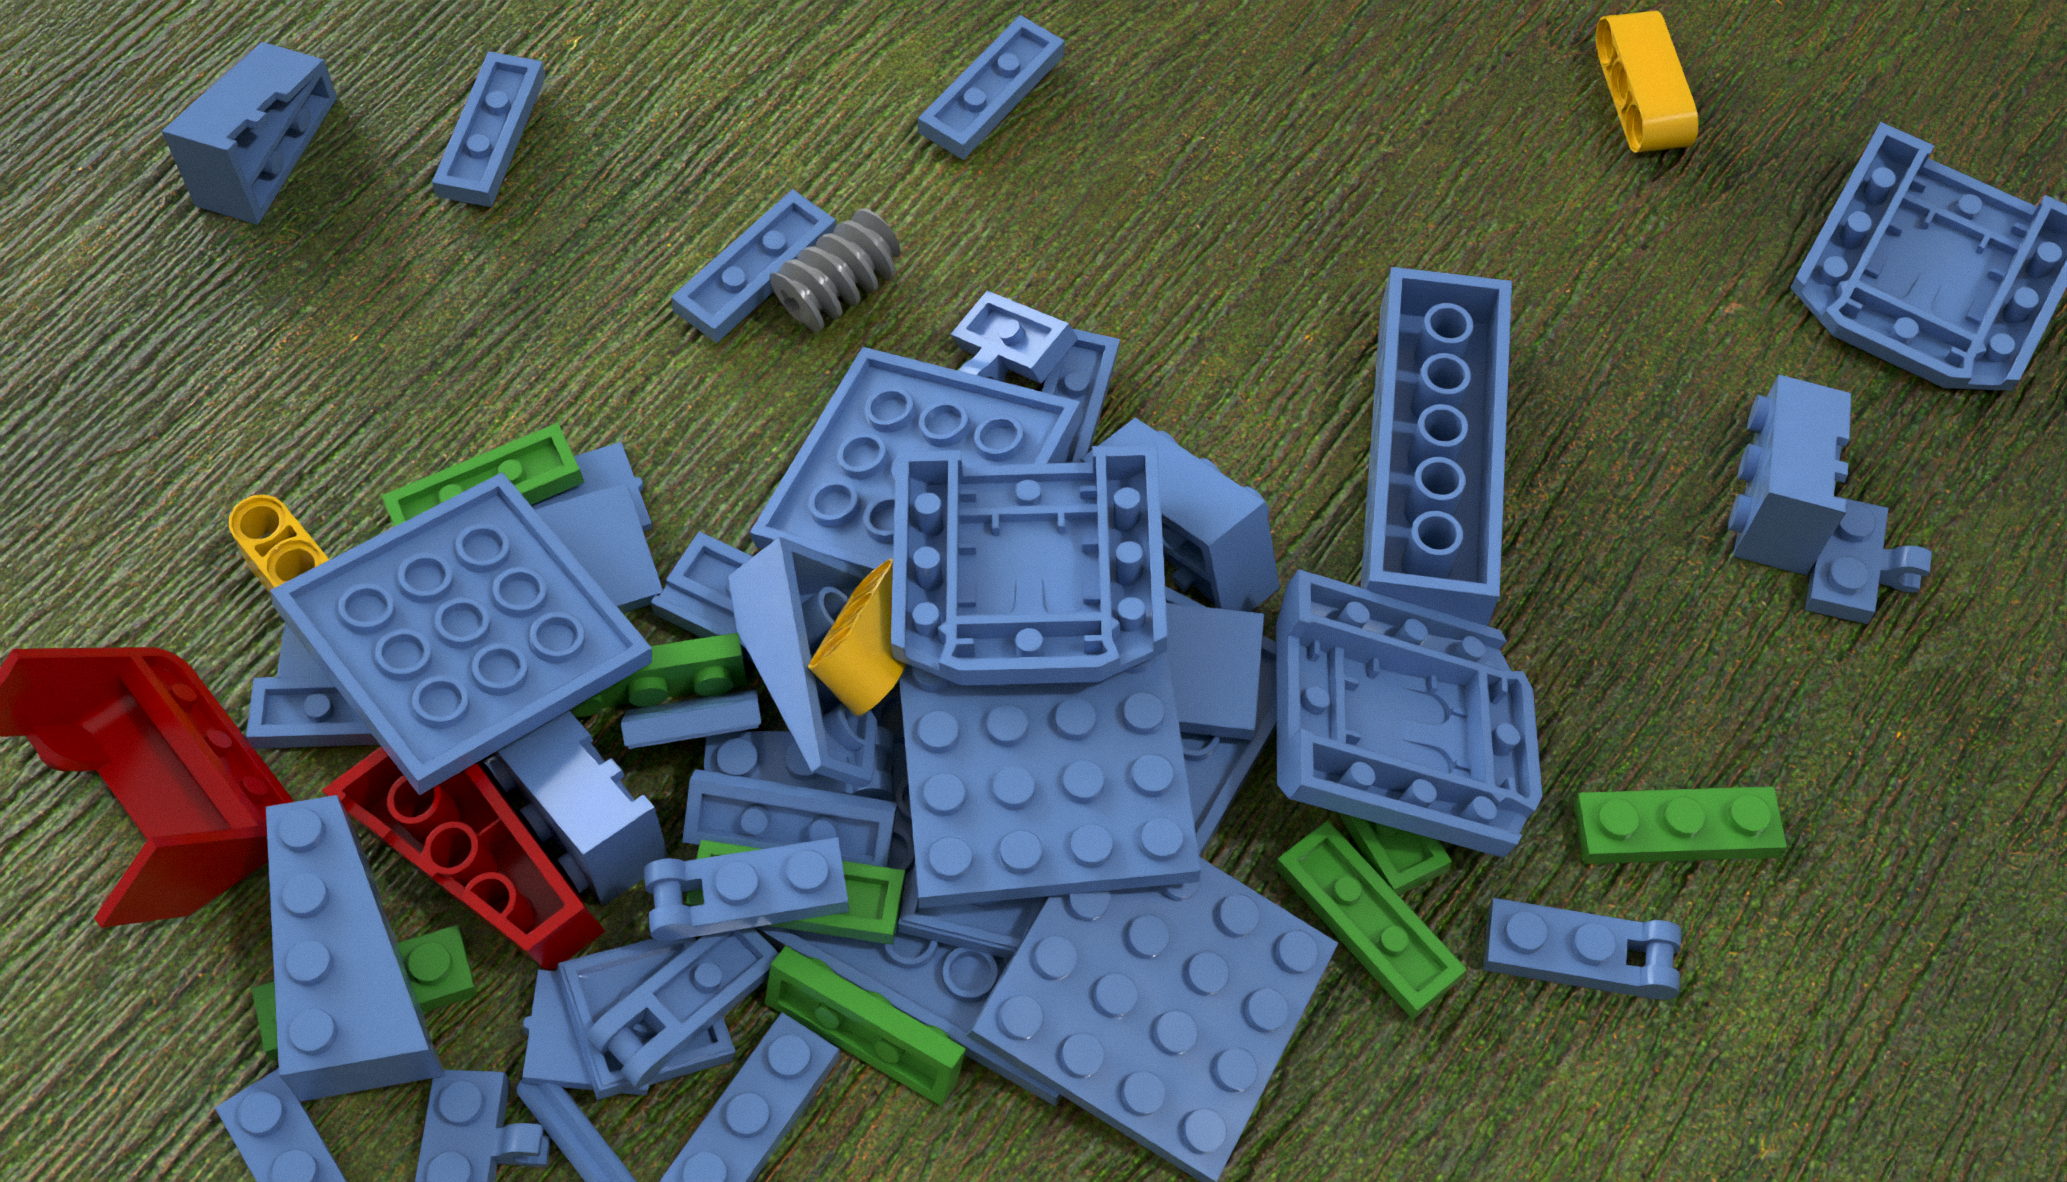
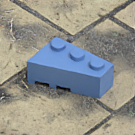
(250, 130)
(1792, 475)
(1209, 524)
(580, 807)

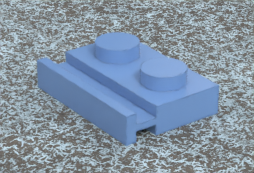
(699, 589)

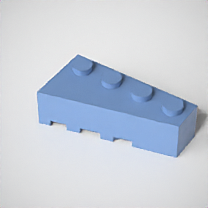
(338, 970)

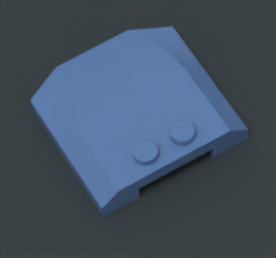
(1936, 268)
(1028, 567)
(1403, 716)

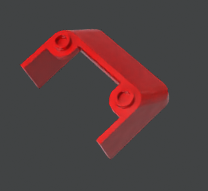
(164, 756)

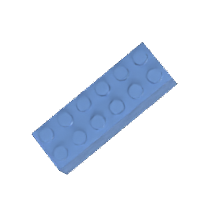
(1439, 443)

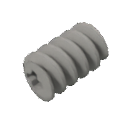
(835, 268)

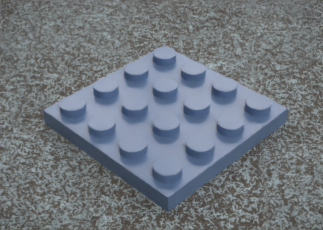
(843, 478)
(460, 630)
(1046, 786)
(1158, 1008)

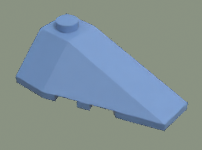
(783, 612)

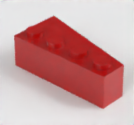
(474, 851)

